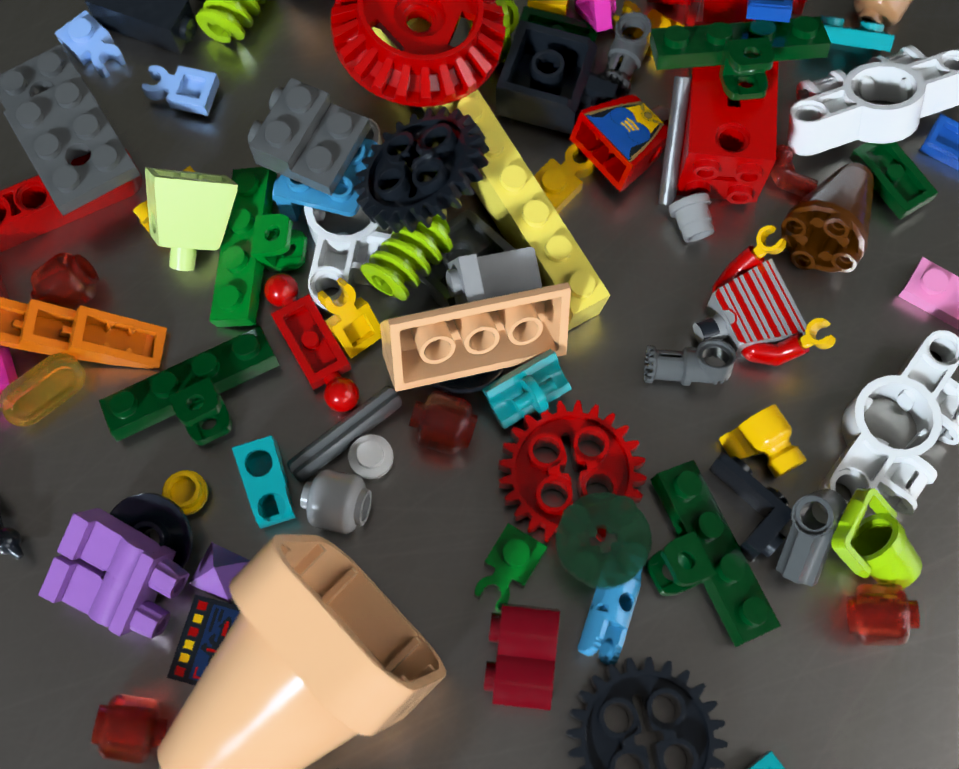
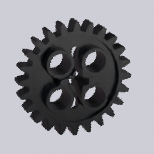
(421, 170)
(688, 729)

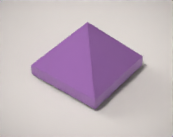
(217, 571)

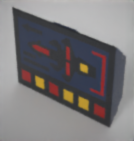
(201, 637)

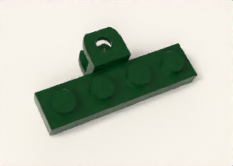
(740, 48)
(191, 389)
(707, 555)

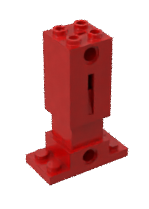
(725, 140)

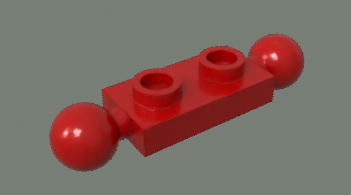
(311, 342)

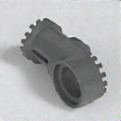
(632, 50)
(688, 364)

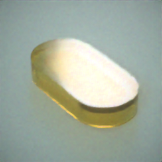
(42, 389)

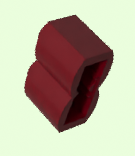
(524, 656)

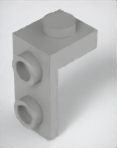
(492, 275)

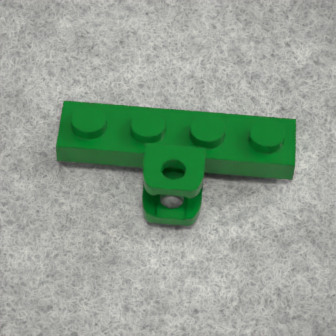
(250, 243)

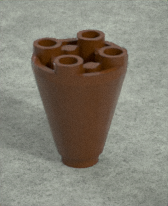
(832, 222)

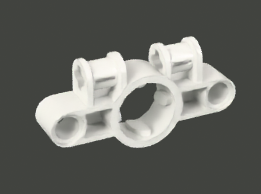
(837, 108)
(341, 253)
(932, 399)

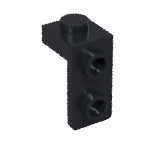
(765, 500)

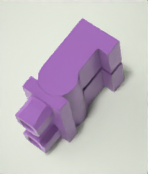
(113, 574)

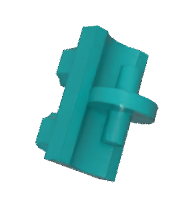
(527, 389)

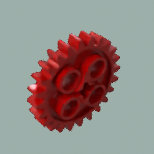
(531, 477)

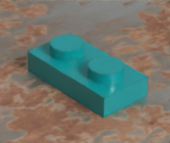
(868, 35)

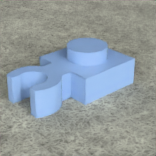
(89, 42)
(186, 90)

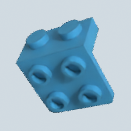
(293, 195)

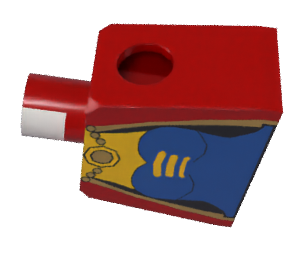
(621, 137)

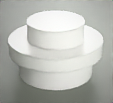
(370, 456)

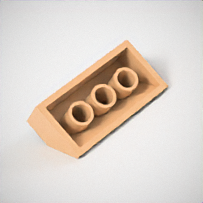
(475, 336)

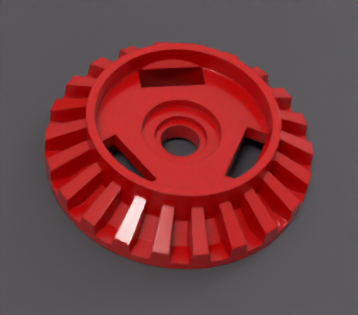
(425, 66)

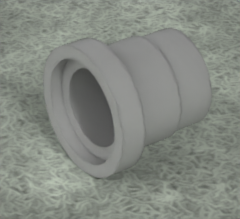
(693, 216)

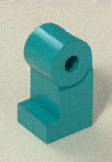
(265, 481)

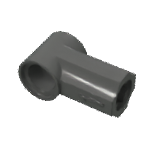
(808, 539)

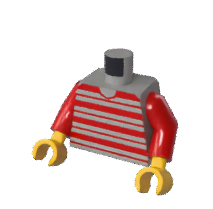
(756, 310)

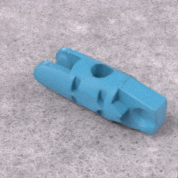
(609, 621)

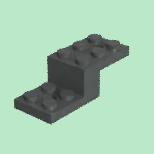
(62, 127)

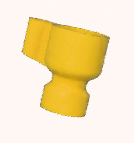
(767, 435)

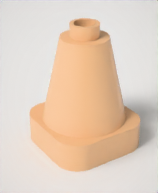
(301, 665)

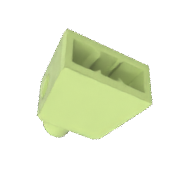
(188, 212)

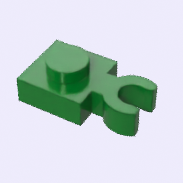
(513, 561)

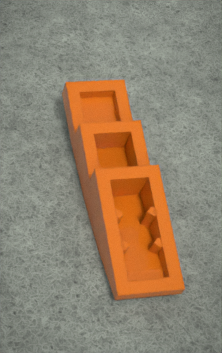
(82, 333)

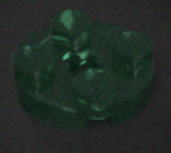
(587, 562)

